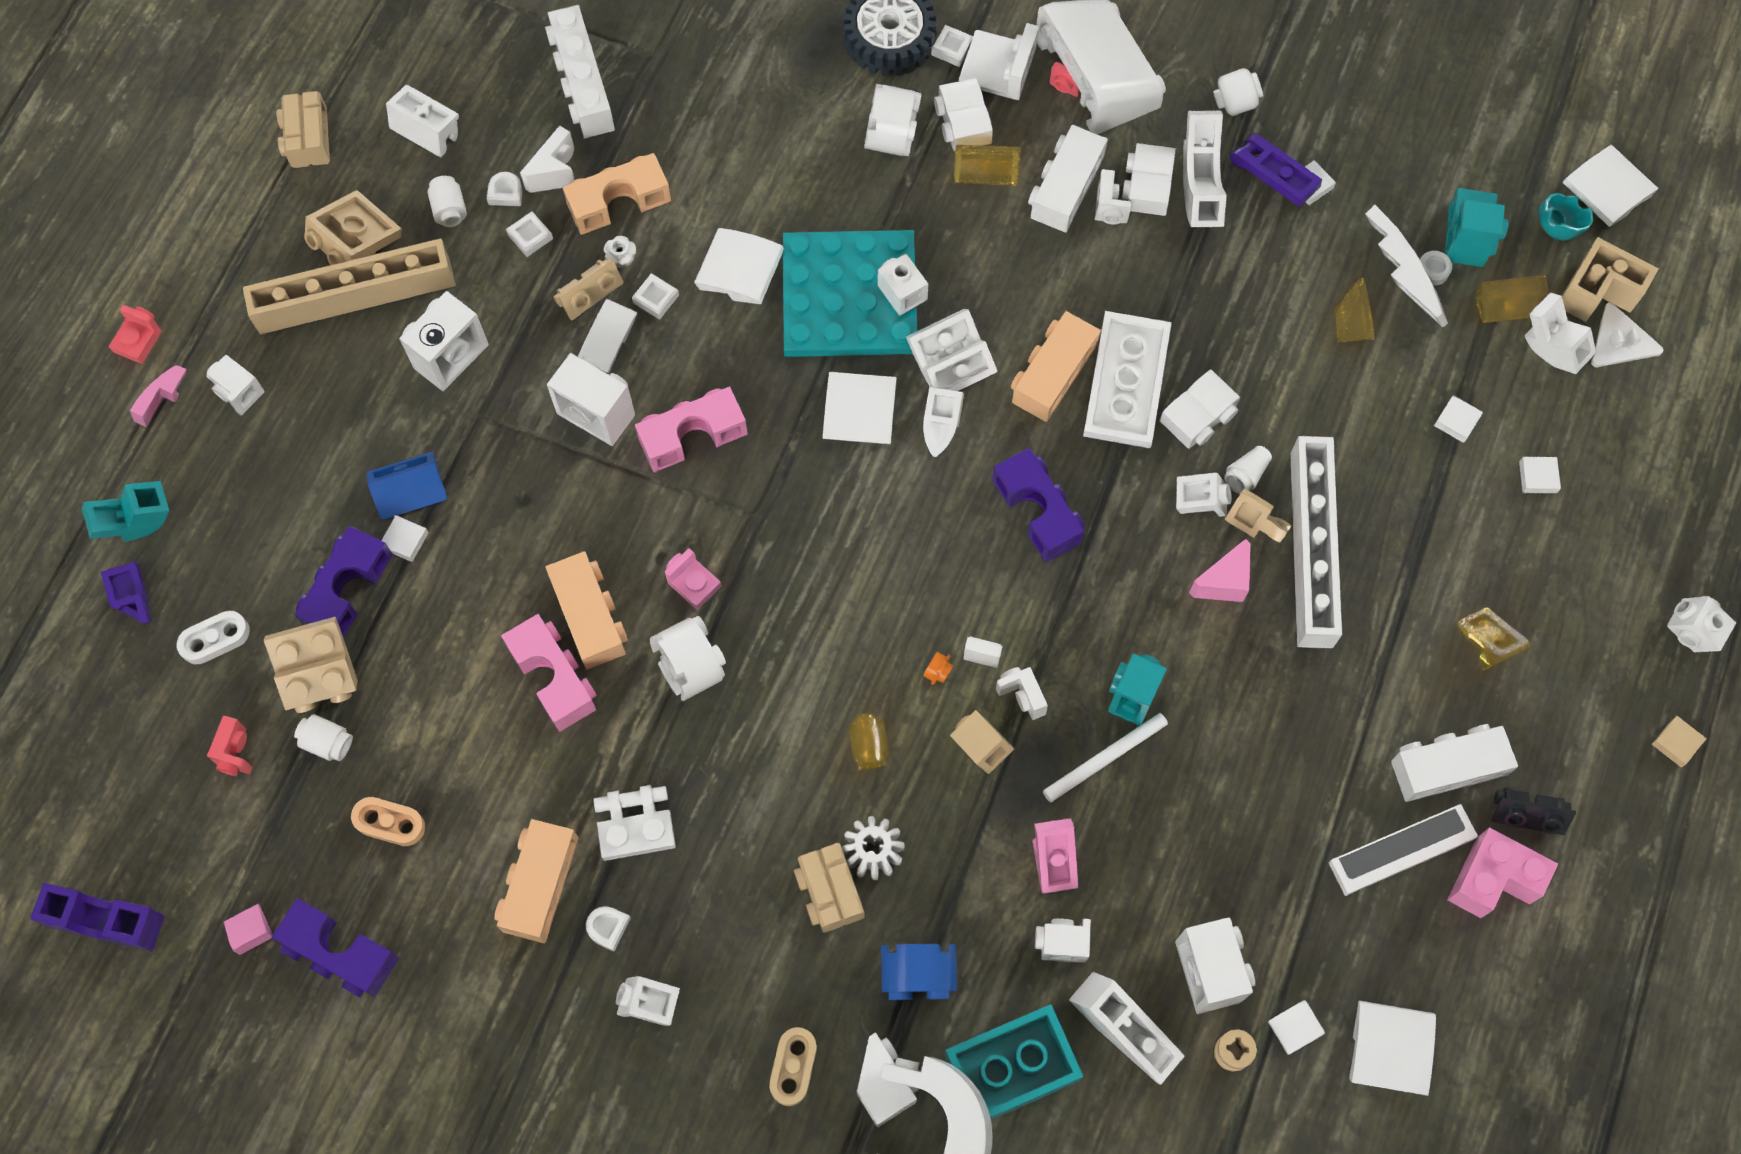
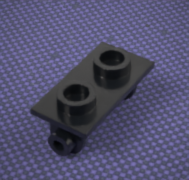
(1546, 814)

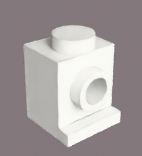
(234, 384)
(1064, 941)

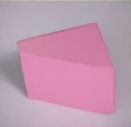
(247, 930)

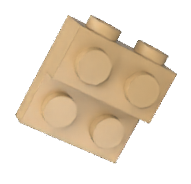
(350, 229)
(311, 665)

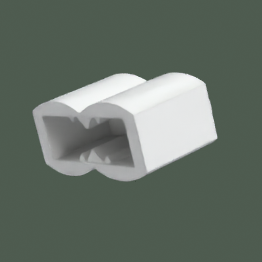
(963, 113)
(1150, 178)
(1200, 409)

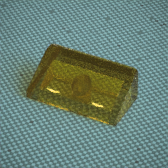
(987, 164)
(1510, 297)

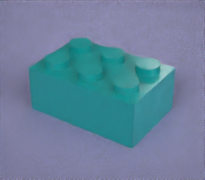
(1018, 1061)

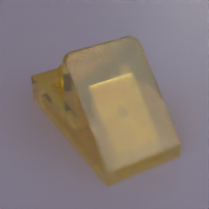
(1492, 637)

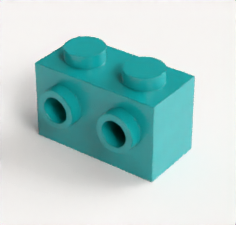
(1135, 687)

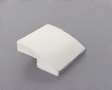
(1610, 185)
(739, 265)
(952, 352)
(859, 408)
(1393, 1048)

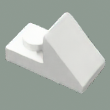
(548, 166)

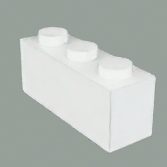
(1067, 178)
(1453, 762)

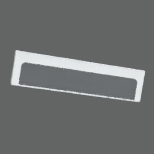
(1403, 849)

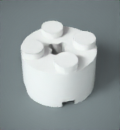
(892, 120)
(688, 658)

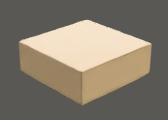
(1679, 741)

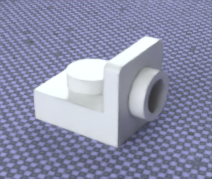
(1107, 204)
(1202, 494)
(1029, 694)
(647, 1000)

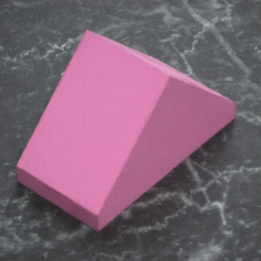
(1227, 578)

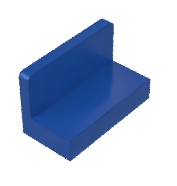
(406, 485)

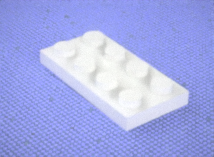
(1127, 379)

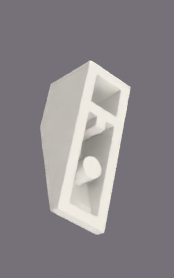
(1126, 1026)

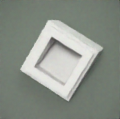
(1296, 1027)

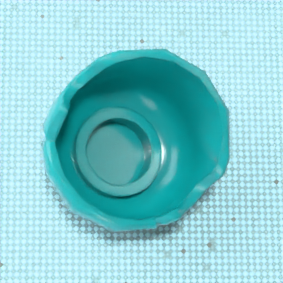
(1563, 217)

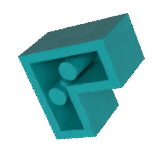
(1474, 227)

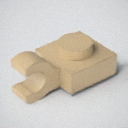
(1252, 514)

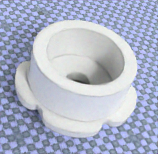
(623, 258)

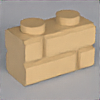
(304, 129)
(829, 887)

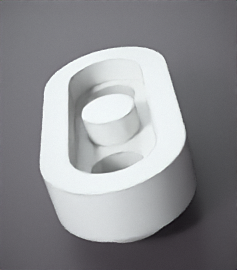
(214, 636)

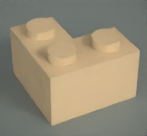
(1609, 275)

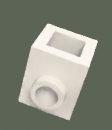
(902, 284)

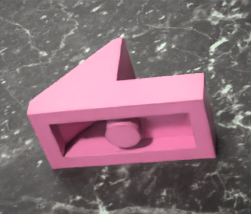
(1056, 855)

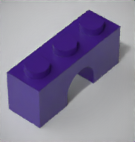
(1026, 478)
(353, 557)
(97, 918)
(307, 933)

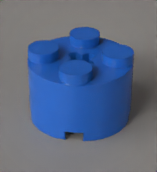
(918, 970)

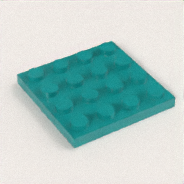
(835, 296)

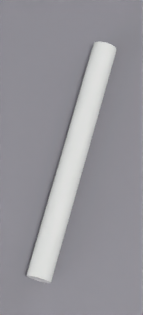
(1104, 757)

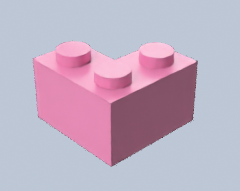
(1499, 866)

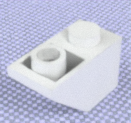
(882, 1097)

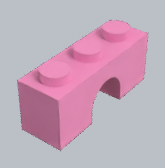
(714, 413)
(535, 646)

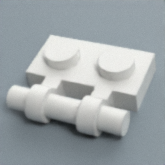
(637, 833)

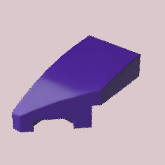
(127, 591)

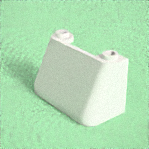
(1102, 61)

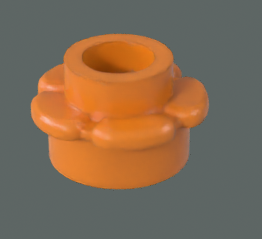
(938, 668)

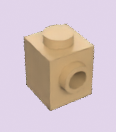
(981, 741)

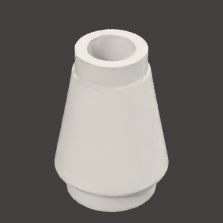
(1247, 469)

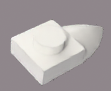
(941, 418)

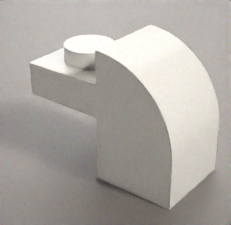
(1557, 339)

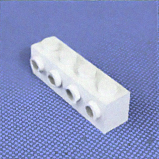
(581, 72)

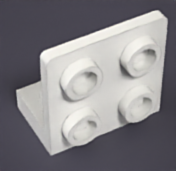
(1001, 62)

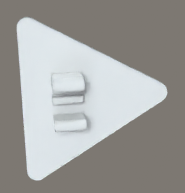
(1621, 340)

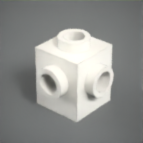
(1701, 624)

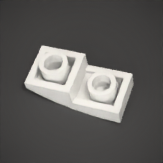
(608, 334)

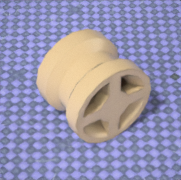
(1227, 1056)

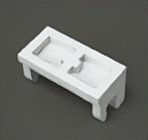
(422, 120)

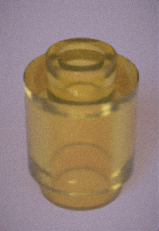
(869, 741)

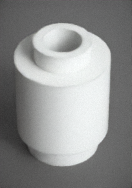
(446, 201)
(323, 738)

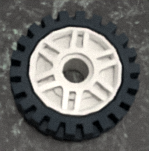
(889, 34)

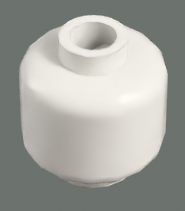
(1238, 91)

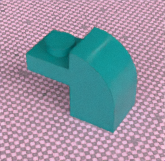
(132, 516)

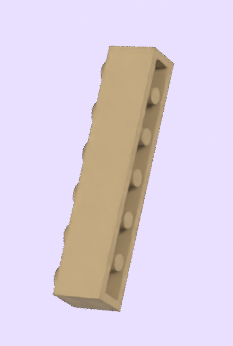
(349, 286)

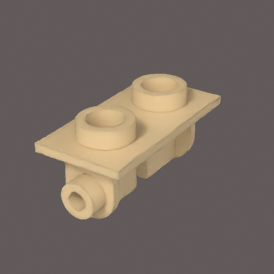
(594, 286)

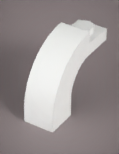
(1201, 170)
(964, 1106)

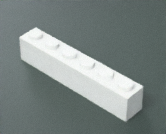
(1315, 542)

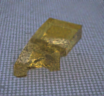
(1354, 315)

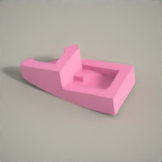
(152, 396)

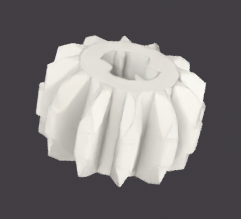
(876, 836)

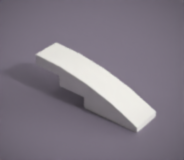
(1410, 274)

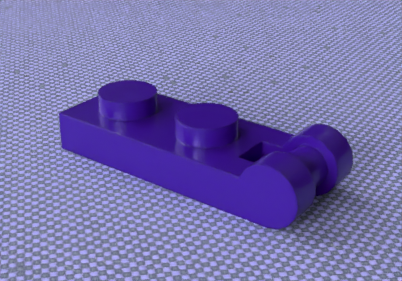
(1276, 169)

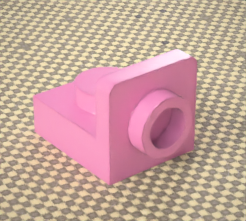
(691, 579)

